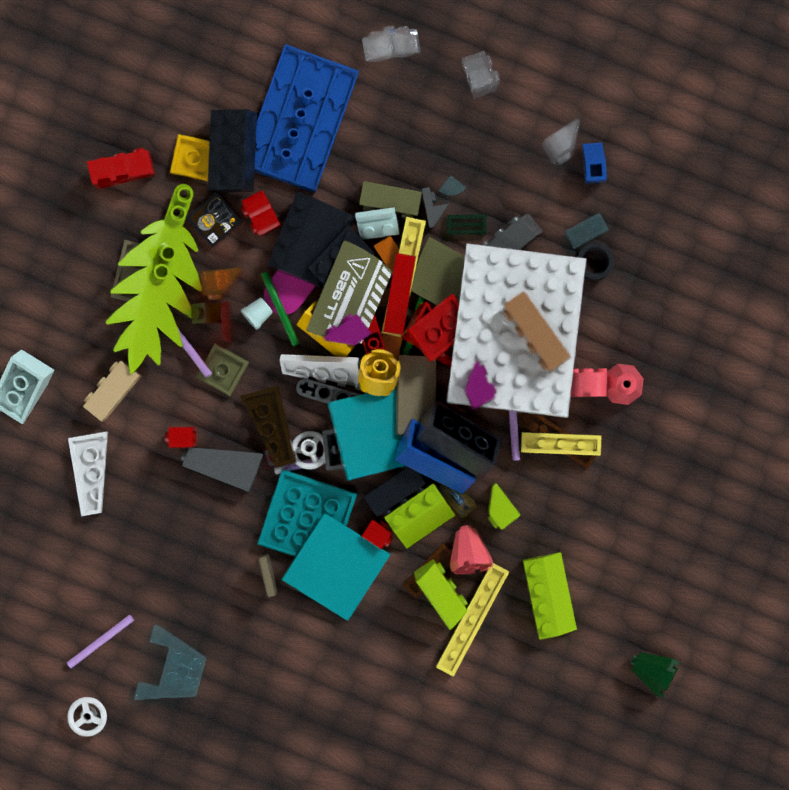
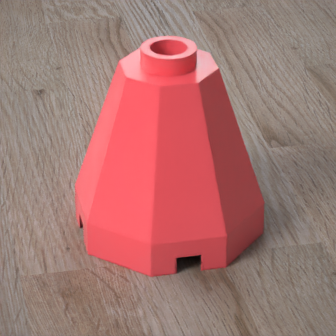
(616, 391)
(469, 552)

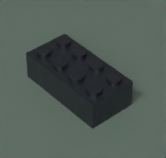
(232, 150)
(458, 439)

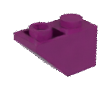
(349, 332)
(478, 388)

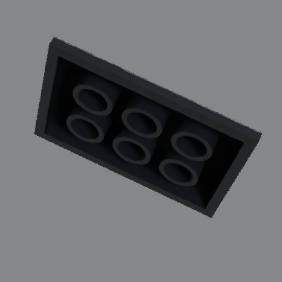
(305, 234)

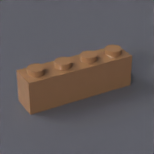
(536, 331)

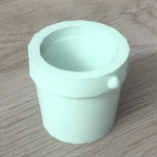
(257, 313)

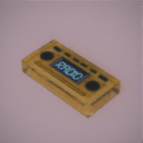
(460, 502)

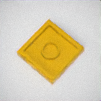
(191, 157)

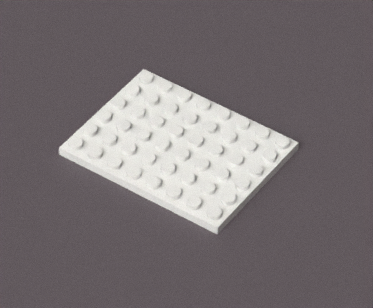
(485, 335)

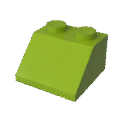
(500, 508)

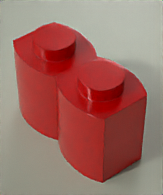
(261, 214)

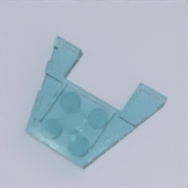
(181, 670)

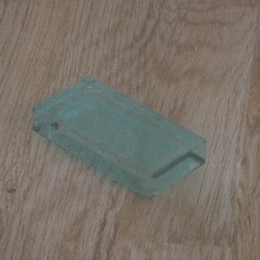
(586, 230)

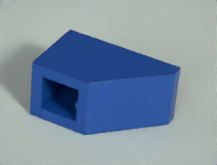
(594, 163)

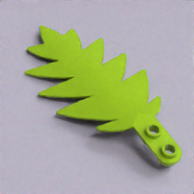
(156, 284)

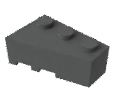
(517, 235)

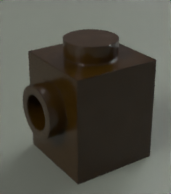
(206, 313)

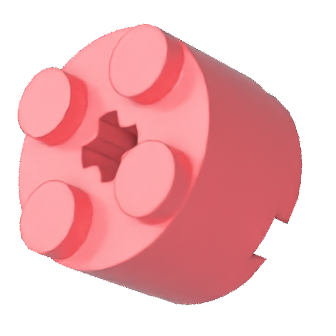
(589, 383)

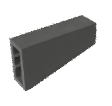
(228, 466)

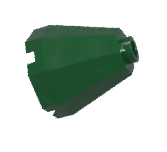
(655, 671)

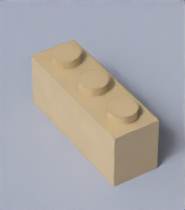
(111, 390)

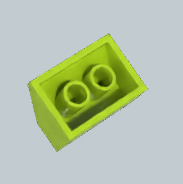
(419, 515)
(441, 593)

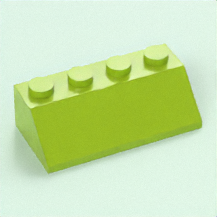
(549, 595)

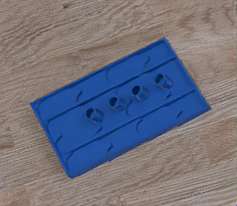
(301, 117)

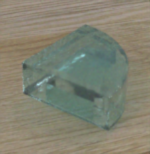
(452, 187)

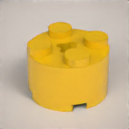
(378, 373)

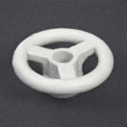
(309, 443)
(86, 709)

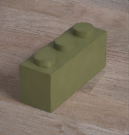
(383, 196)

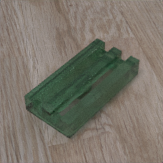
(467, 232)

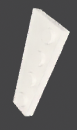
(336, 369)
(89, 464)

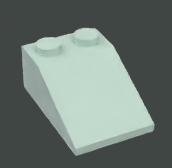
(23, 385)

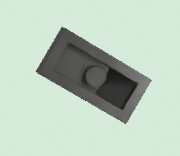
(433, 213)

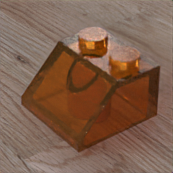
(219, 282)

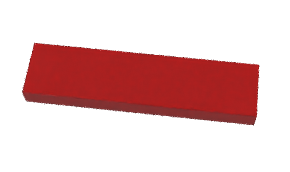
(399, 294)

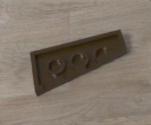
(270, 419)

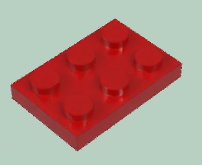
(436, 329)

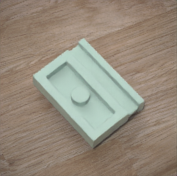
(377, 223)

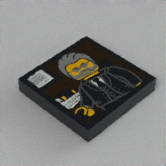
(214, 219)

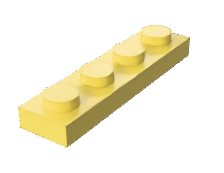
(561, 443)

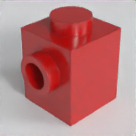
(378, 533)

